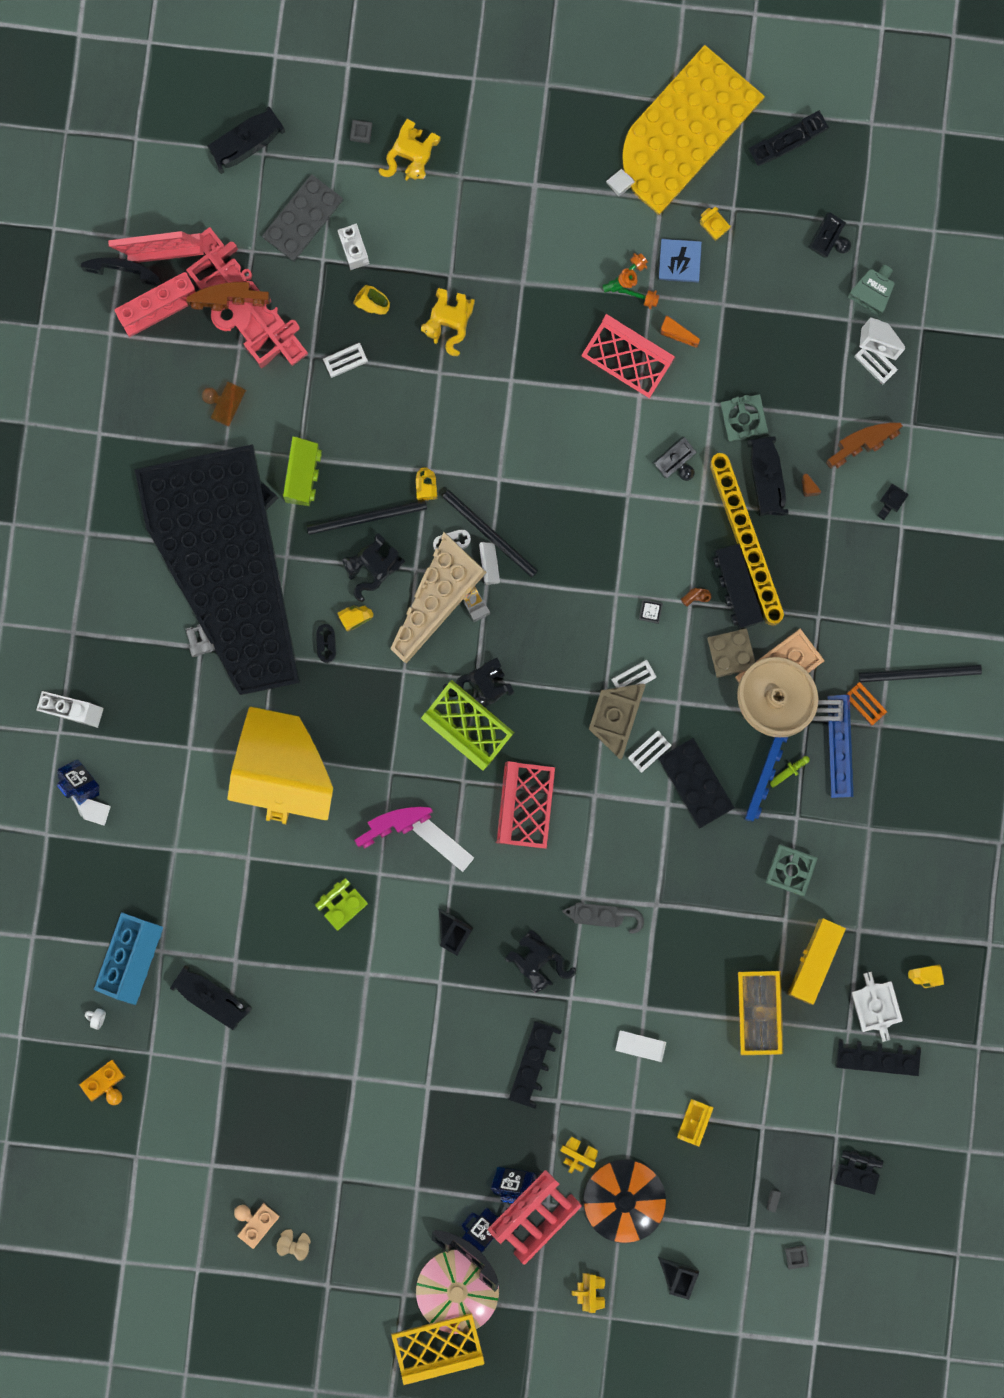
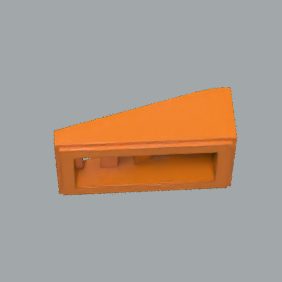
(677, 332)

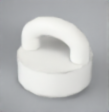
(96, 1018)

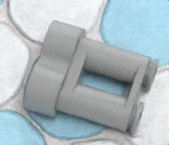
(198, 648)

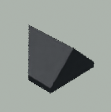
(453, 932)
(679, 1277)

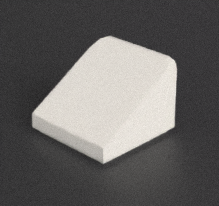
(620, 182)

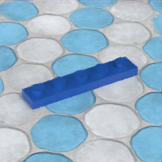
(841, 750)
(767, 774)

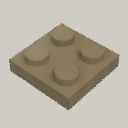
(731, 652)

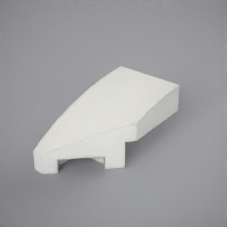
(93, 811)

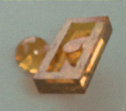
(226, 403)

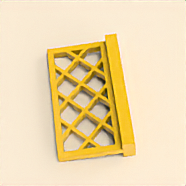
(442, 1366)

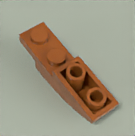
(219, 295)
(869, 438)

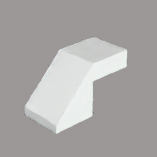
(640, 1046)

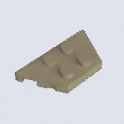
(616, 715)

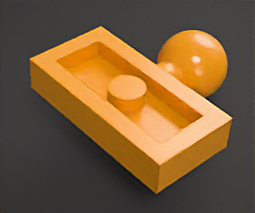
(102, 1082)

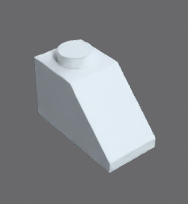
(881, 339)

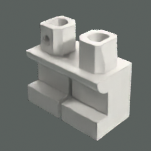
(353, 246)

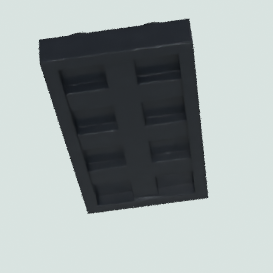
(696, 783)

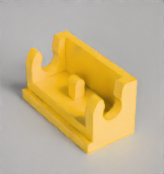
(695, 1122)

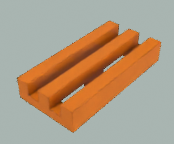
(877, 716)

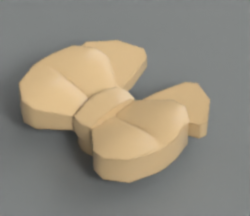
(299, 1249)

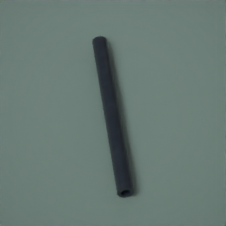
(367, 517)
(487, 531)
(920, 673)

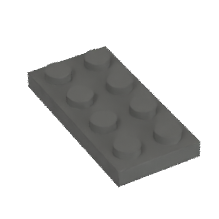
(302, 218)

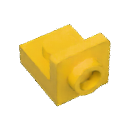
(714, 223)

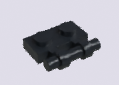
(857, 1178)

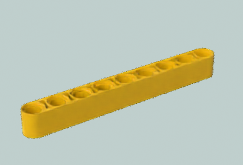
(746, 529)

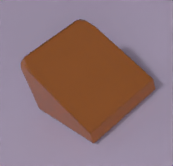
(809, 486)

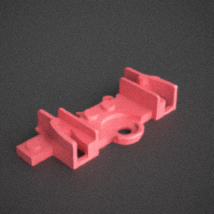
(252, 321)

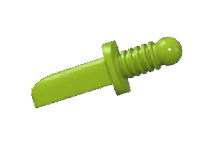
(789, 771)

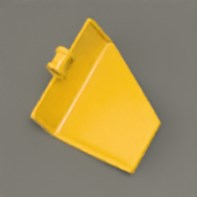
(279, 768)

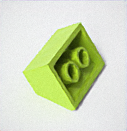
(302, 472)

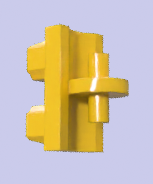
(570, 1149)
(587, 1293)

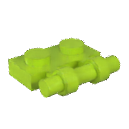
(346, 908)

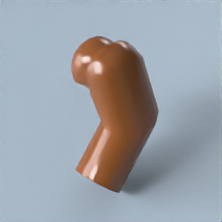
(696, 594)

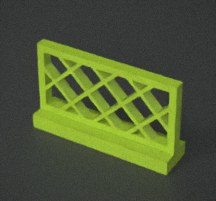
(455, 734)

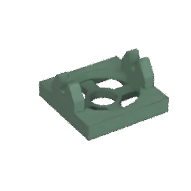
(754, 401)
(773, 880)

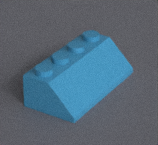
(128, 958)

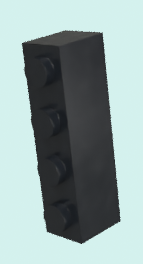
(738, 587)

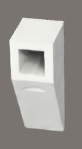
(70, 709)

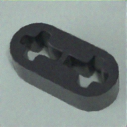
(321, 644)

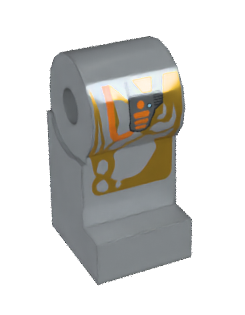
(475, 605)

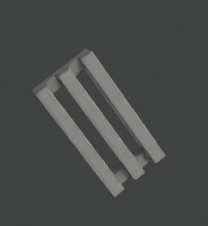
(839, 710)

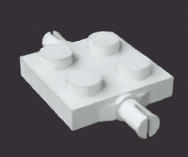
(876, 1006)

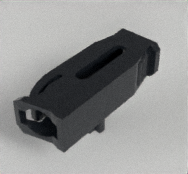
(245, 139)
(767, 477)
(210, 998)

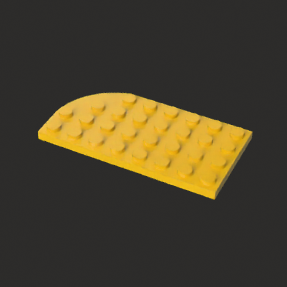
(686, 127)

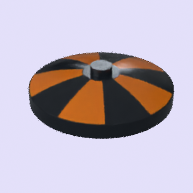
(624, 1201)

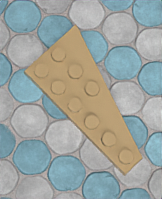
(439, 593)

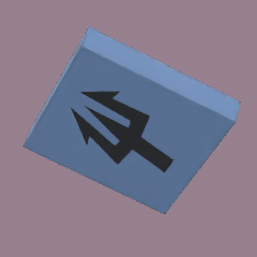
(680, 260)

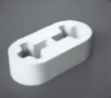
(455, 535)

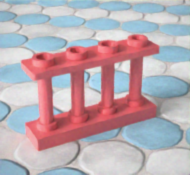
(155, 304)
(524, 1206)

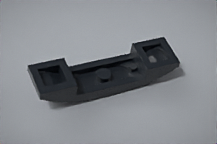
(789, 139)
(97, 267)
(447, 1241)

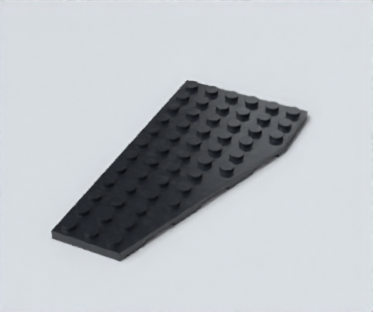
(220, 550)

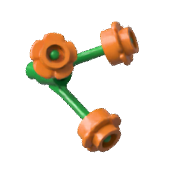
(628, 279)

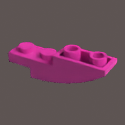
(400, 819)

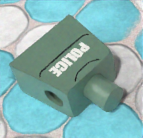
(873, 290)

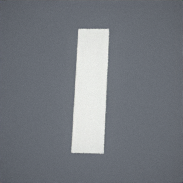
(443, 844)

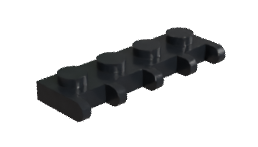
(877, 1060)
(532, 1063)

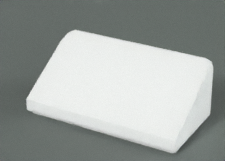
(489, 563)

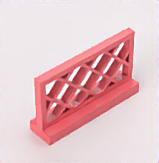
(159, 246)
(636, 340)
(508, 800)

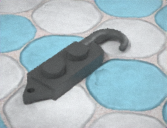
(603, 915)

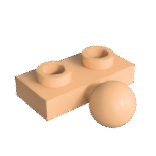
(256, 1225)

